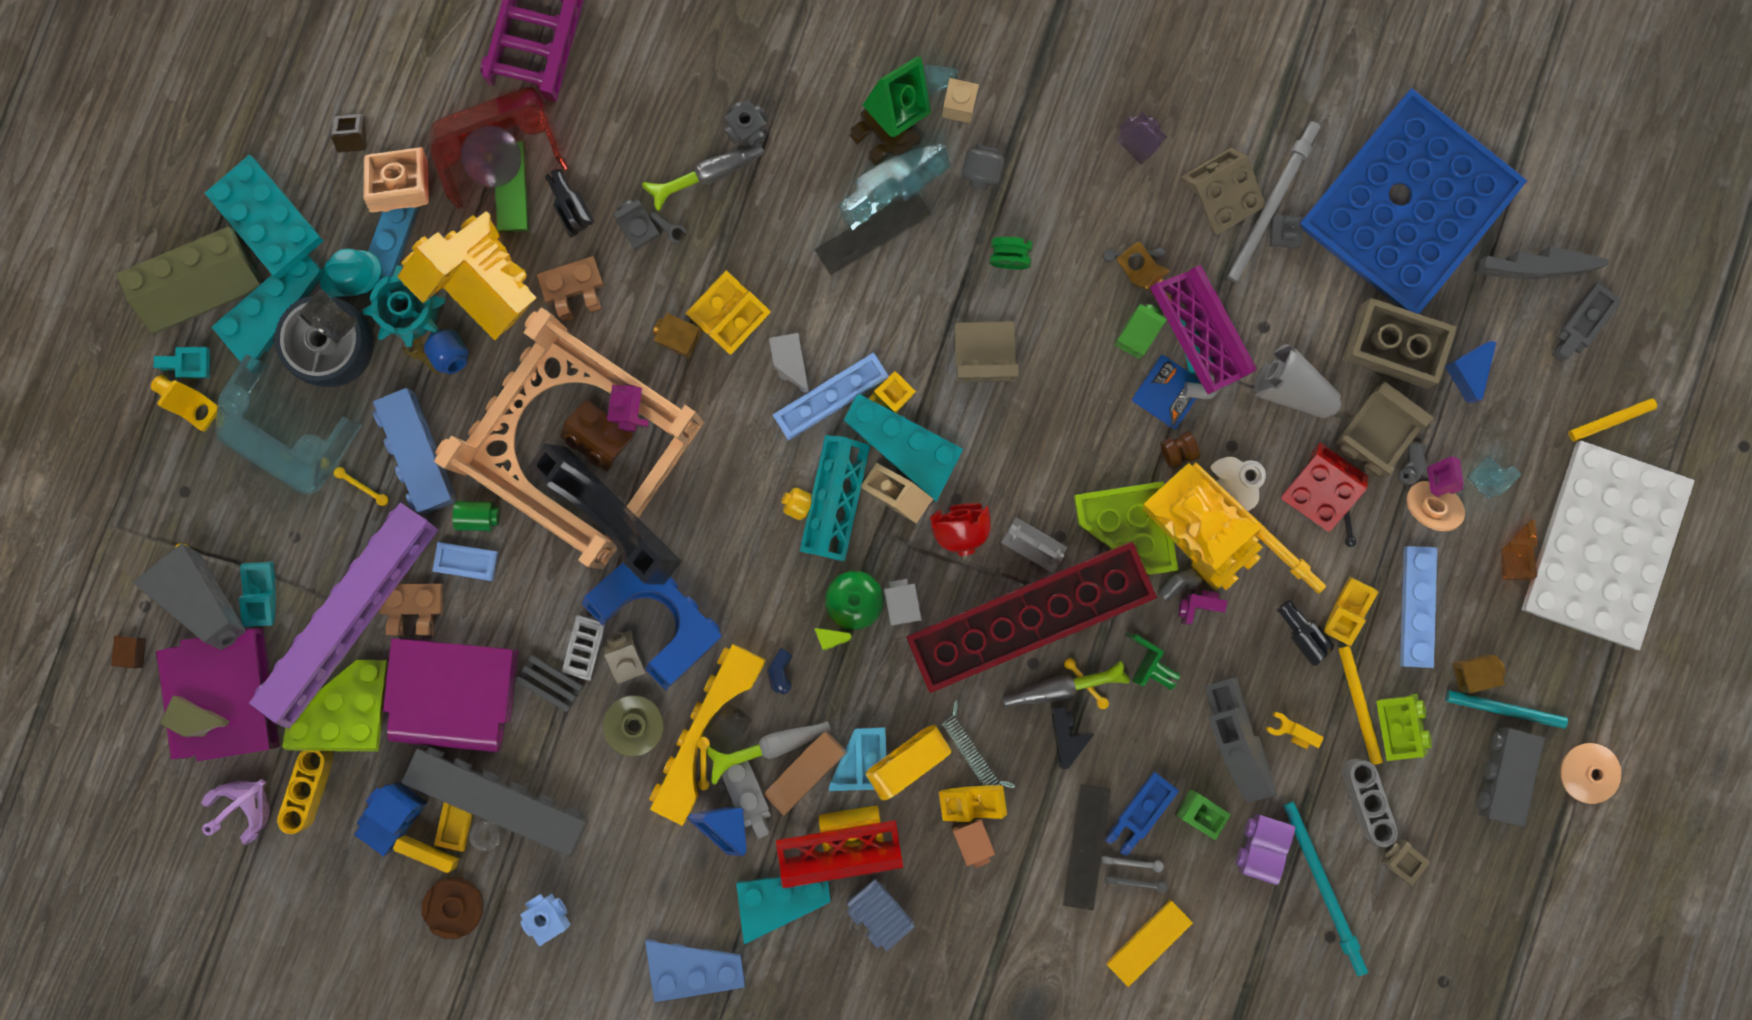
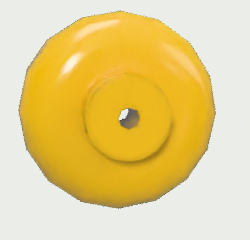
(796, 503)

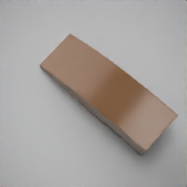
(805, 772)

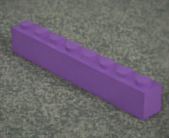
(343, 616)

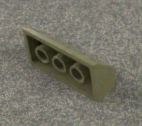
(190, 280)

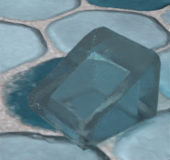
(938, 77)

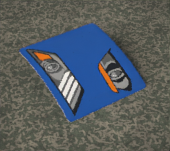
(1163, 392)

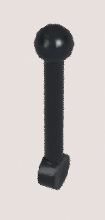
(1350, 540)

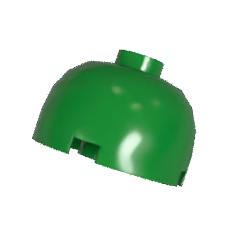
(854, 600)

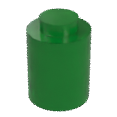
(475, 516)

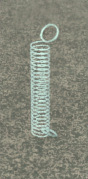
(954, 714)

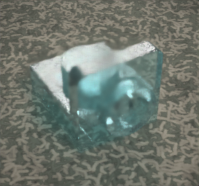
(1493, 479)

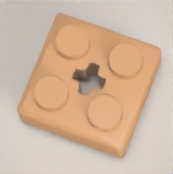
(396, 180)

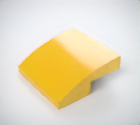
(727, 312)

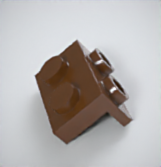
(594, 435)

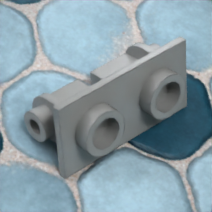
(1034, 545)

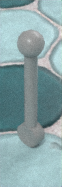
(1157, 865)

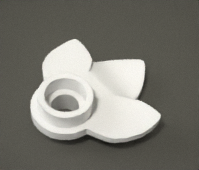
(1233, 480)

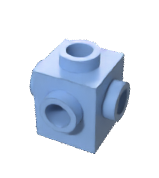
(542, 928)

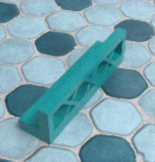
(829, 496)

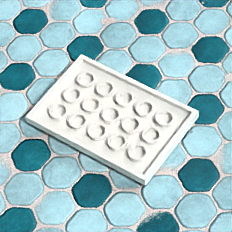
(1608, 545)

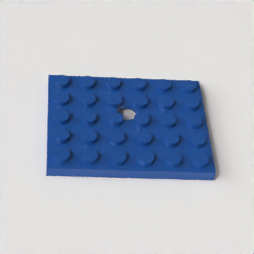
(1453, 201)

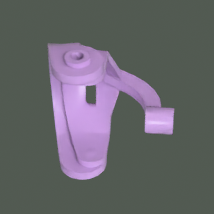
(243, 795)

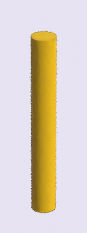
(1612, 419)

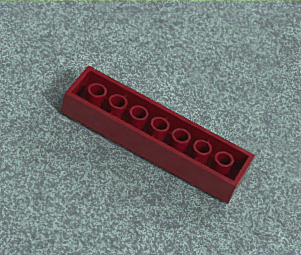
(1031, 617)

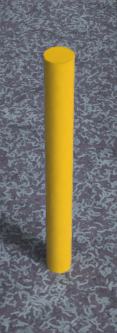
(1360, 705)

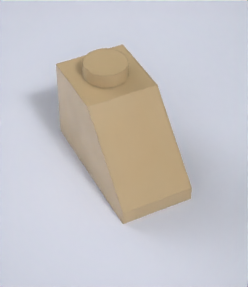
(896, 492)

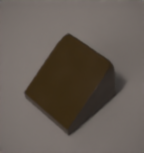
(349, 133)

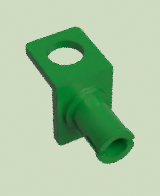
(1151, 667)

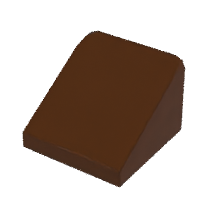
(128, 652)

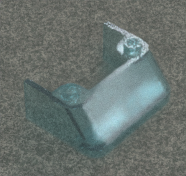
(304, 465)

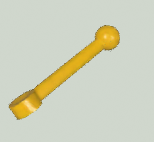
(381, 499)
(1101, 702)
(703, 743)

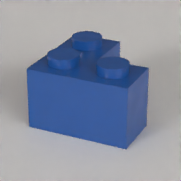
(388, 816)

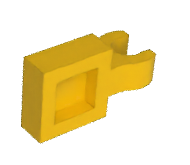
(1301, 736)

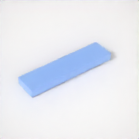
(830, 396)

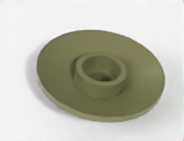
(618, 731)

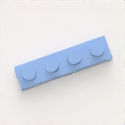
(1418, 606)

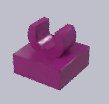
(1445, 476)

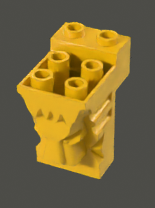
(473, 271)
(1205, 528)

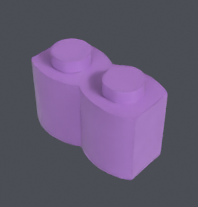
(1265, 848)

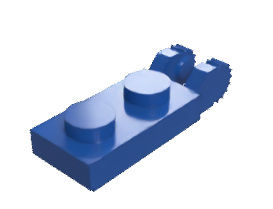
(1143, 811)

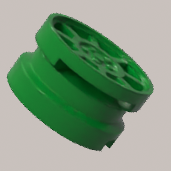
(1010, 253)

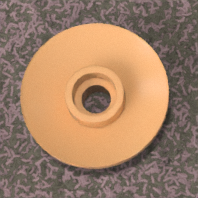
(1435, 512)
(1577, 771)

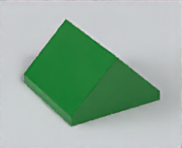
(900, 98)

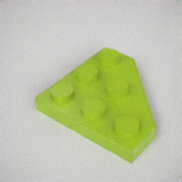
(1119, 517)
(344, 712)

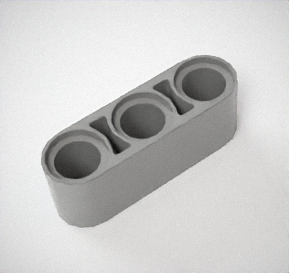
(1380, 812)

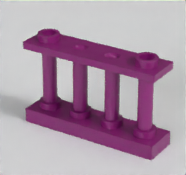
(555, 52)

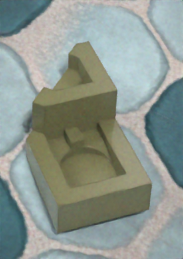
(190, 719)

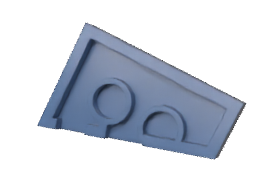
(689, 971)

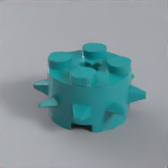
(386, 310)

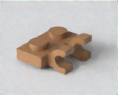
(570, 281)
(413, 599)

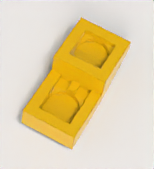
(893, 393)
(1350, 610)
(973, 802)

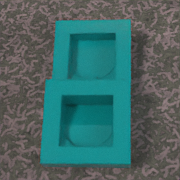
(259, 594)

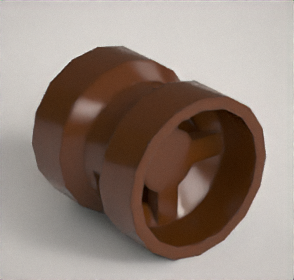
(1180, 449)

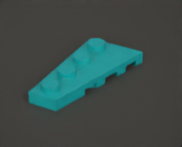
(909, 447)

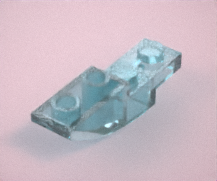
(898, 176)

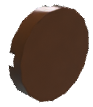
(453, 908)

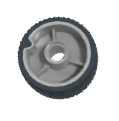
(325, 365)

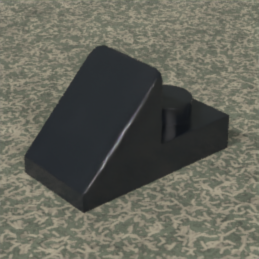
(1067, 745)

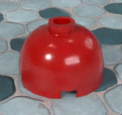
(961, 529)

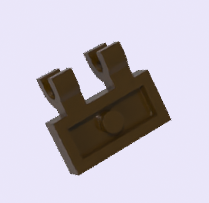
(890, 145)

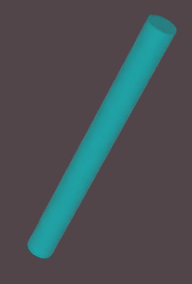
(1506, 709)

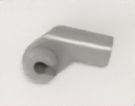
(1197, 390)

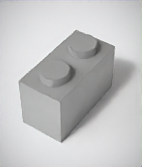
(902, 602)

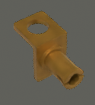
(1148, 274)

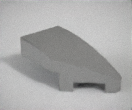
(789, 360)

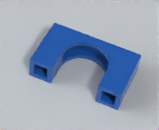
(693, 631)

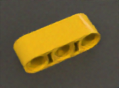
(908, 762)
(295, 800)

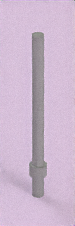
(1299, 153)

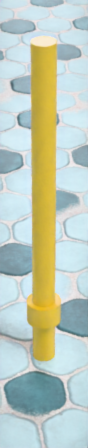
(1298, 567)

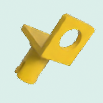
(183, 401)

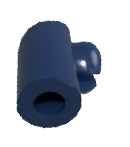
(776, 672)

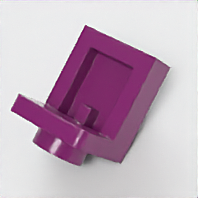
(625, 407)
(1207, 601)

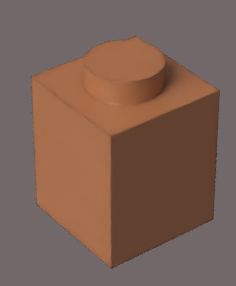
(974, 843)

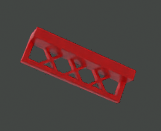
(841, 859)

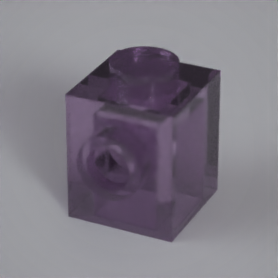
(1141, 136)

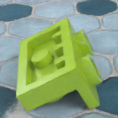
(1403, 727)

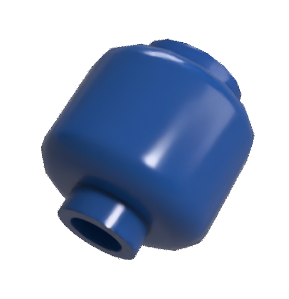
(446, 351)

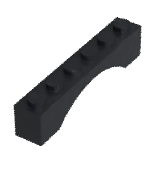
(635, 541)

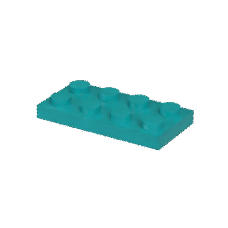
(264, 217)

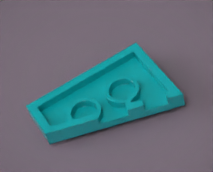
(768, 905)

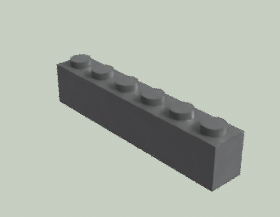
(495, 801)

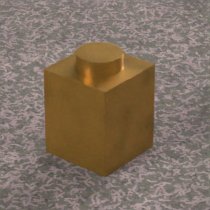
(676, 335)
(1479, 673)

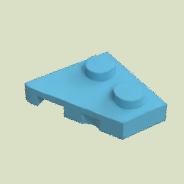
(864, 750)

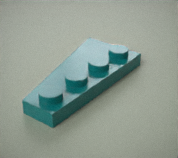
(252, 322)

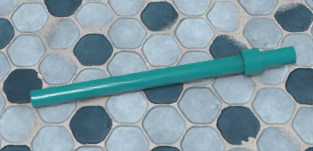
(1348, 943)

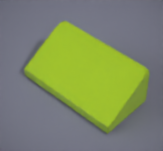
(831, 638)

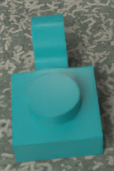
(187, 363)

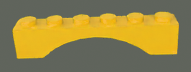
(679, 790)

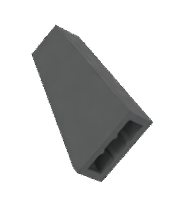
(192, 596)

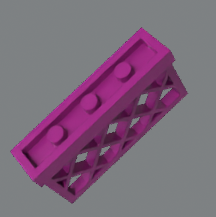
(1216, 330)

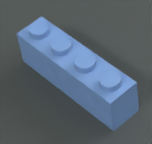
(414, 451)

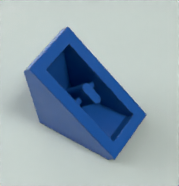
(1472, 371)
(723, 828)

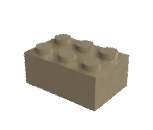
(1399, 343)

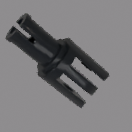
(569, 204)
(1306, 633)

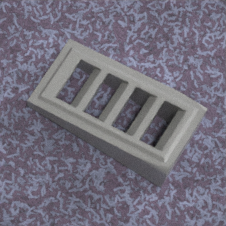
(581, 621)

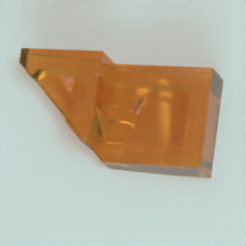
(1519, 556)

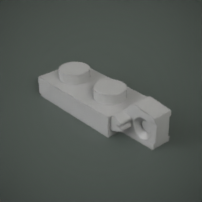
(747, 794)

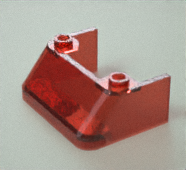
(519, 108)

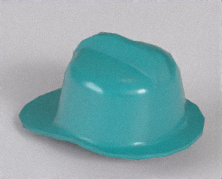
(350, 273)

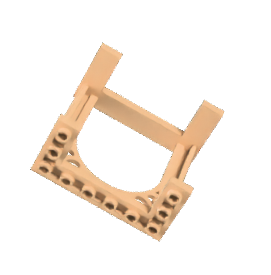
(472, 458)

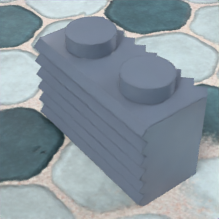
(880, 914)

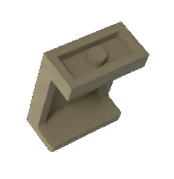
(1382, 430)

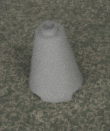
(1296, 384)

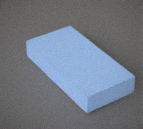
(465, 561)

